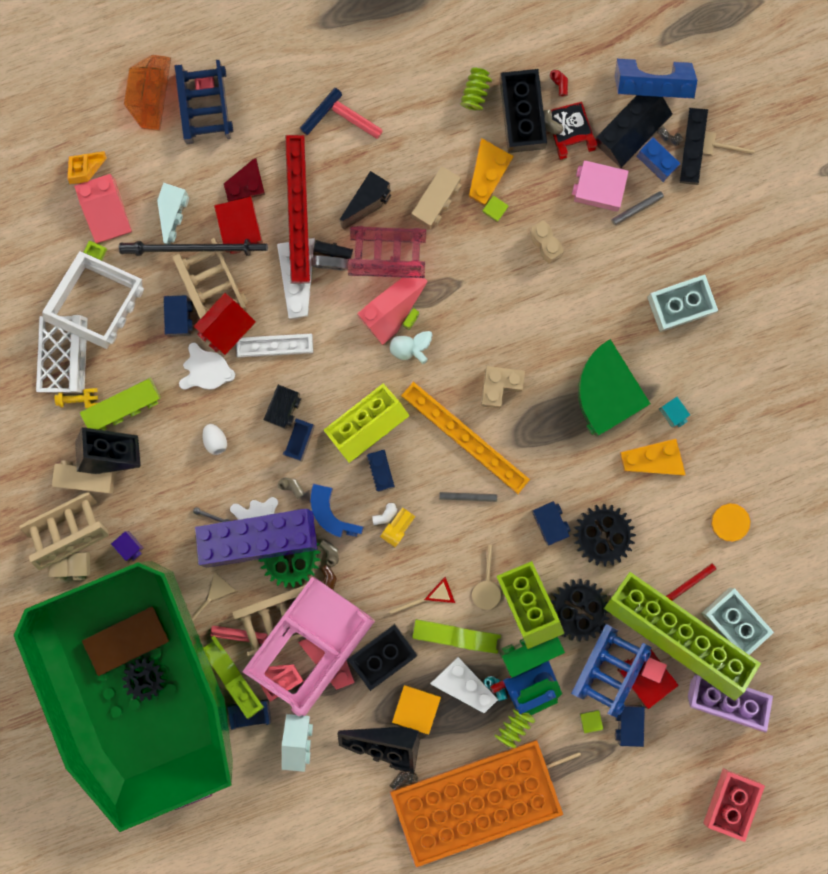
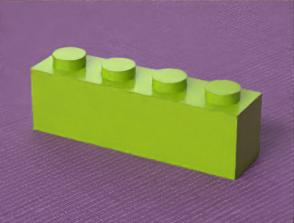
(124, 403)

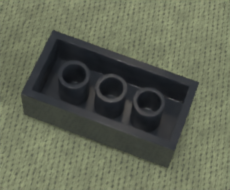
(523, 110)

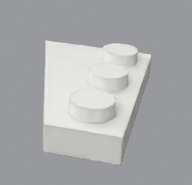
(465, 686)

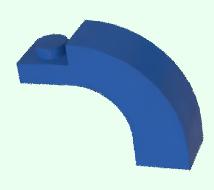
(322, 512)

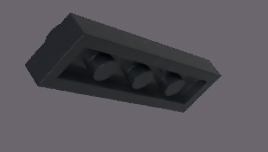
(693, 146)

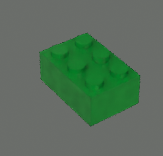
(520, 659)

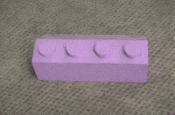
(750, 709)

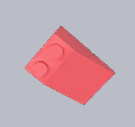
(103, 208)

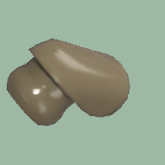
(291, 484)

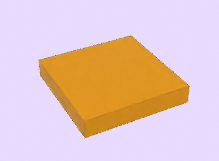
(416, 709)

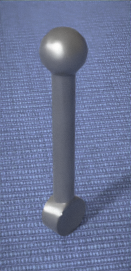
(196, 510)

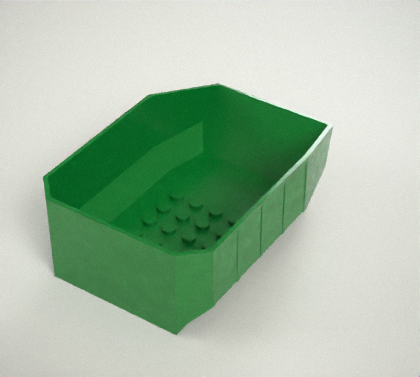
(124, 751)

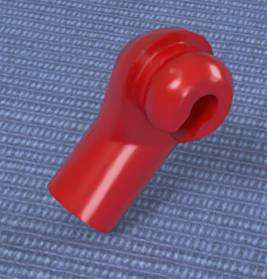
(560, 80)

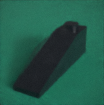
(391, 744)

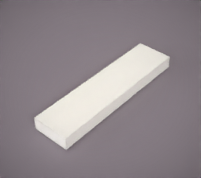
(274, 345)

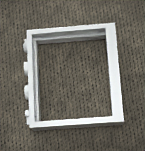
(66, 285)

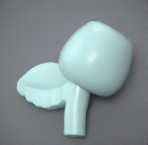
(405, 347)

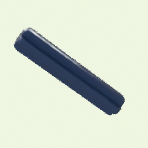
(321, 111)

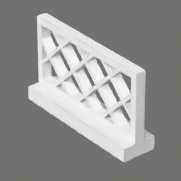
(77, 358)

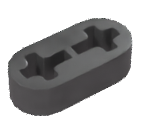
(330, 263)

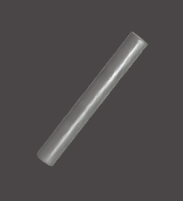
(637, 208)
(468, 496)

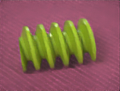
(475, 88)
(515, 728)

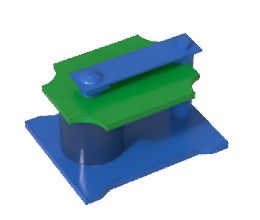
(534, 689)

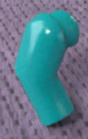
(489, 681)

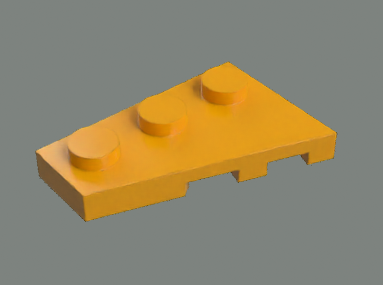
(654, 458)

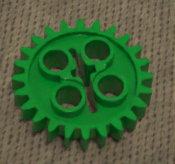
(287, 577)

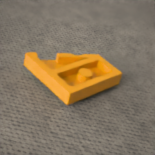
(84, 166)

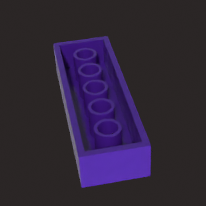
(256, 538)

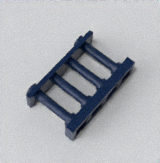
(188, 113)

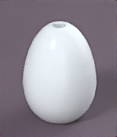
(214, 439)

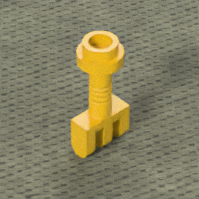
(60, 399)

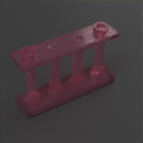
(387, 268)

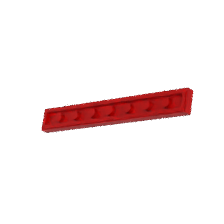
(297, 209)

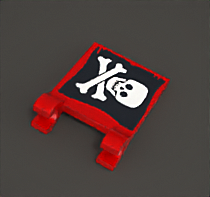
(575, 128)

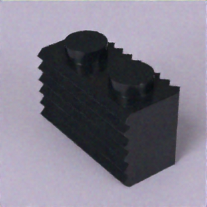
(282, 407)

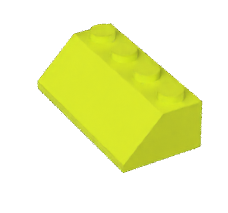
(366, 422)

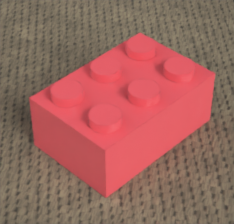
(733, 804)

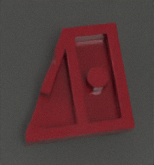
(245, 183)

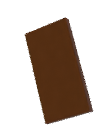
(125, 641)

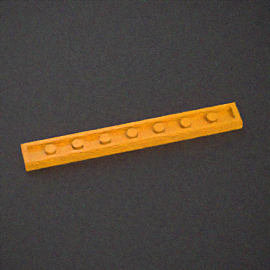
(465, 437)

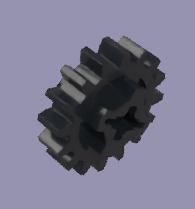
(139, 686)

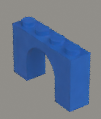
(678, 84)

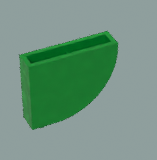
(608, 390)

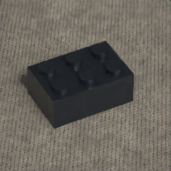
(382, 657)

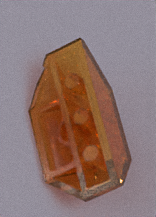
(147, 91)

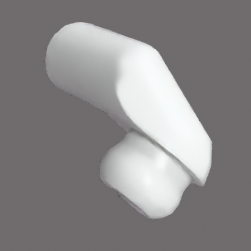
(387, 516)

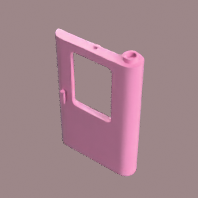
(325, 621)

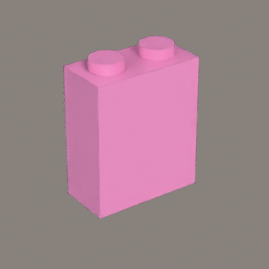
(600, 185)

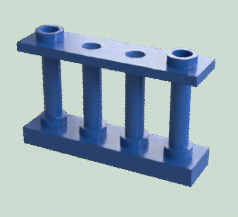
(600, 654)

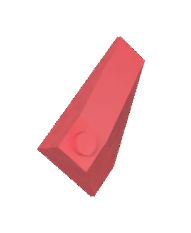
(388, 310)

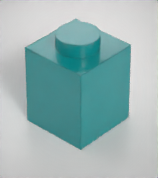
(675, 412)

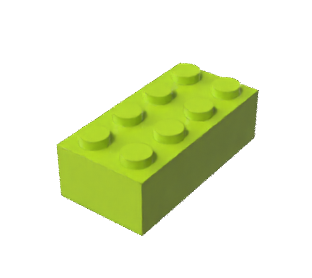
(530, 605)

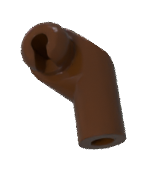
(330, 578)

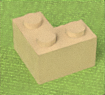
(496, 381)

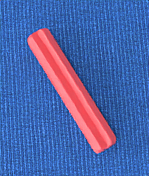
(357, 119)
(235, 634)

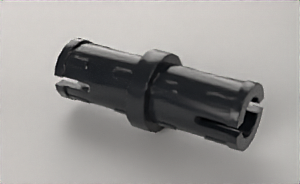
(333, 250)

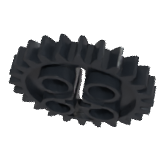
(589, 544)
(588, 594)

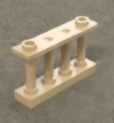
(192, 281)
(75, 542)
(263, 608)

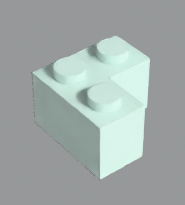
(295, 743)

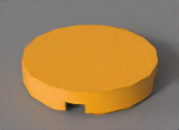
(730, 522)

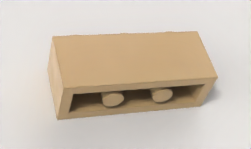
(436, 198)
(66, 476)

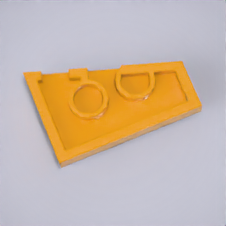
(488, 171)

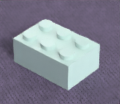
(682, 303)
(737, 621)

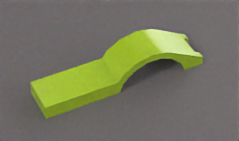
(455, 636)
(232, 679)

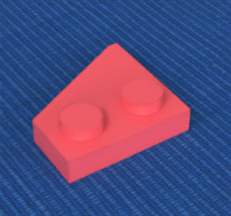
(284, 675)

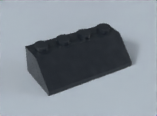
(633, 128)

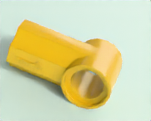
(395, 531)

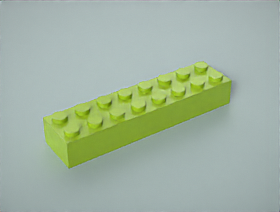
(683, 636)

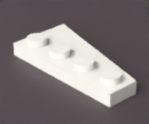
(296, 295)

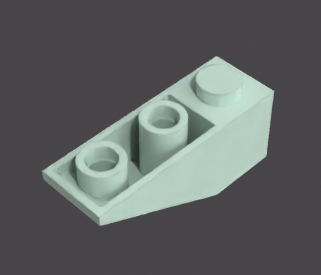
(170, 206)

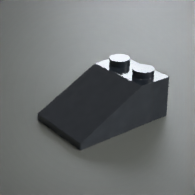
(367, 199)
(106, 451)

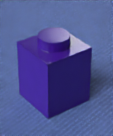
(128, 546)

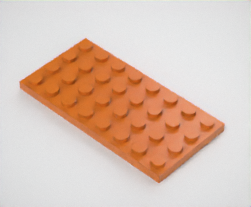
(476, 803)

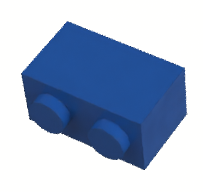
(658, 159)

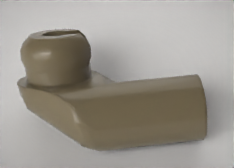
(551, 125)
(331, 552)

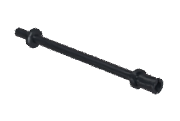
(139, 248)

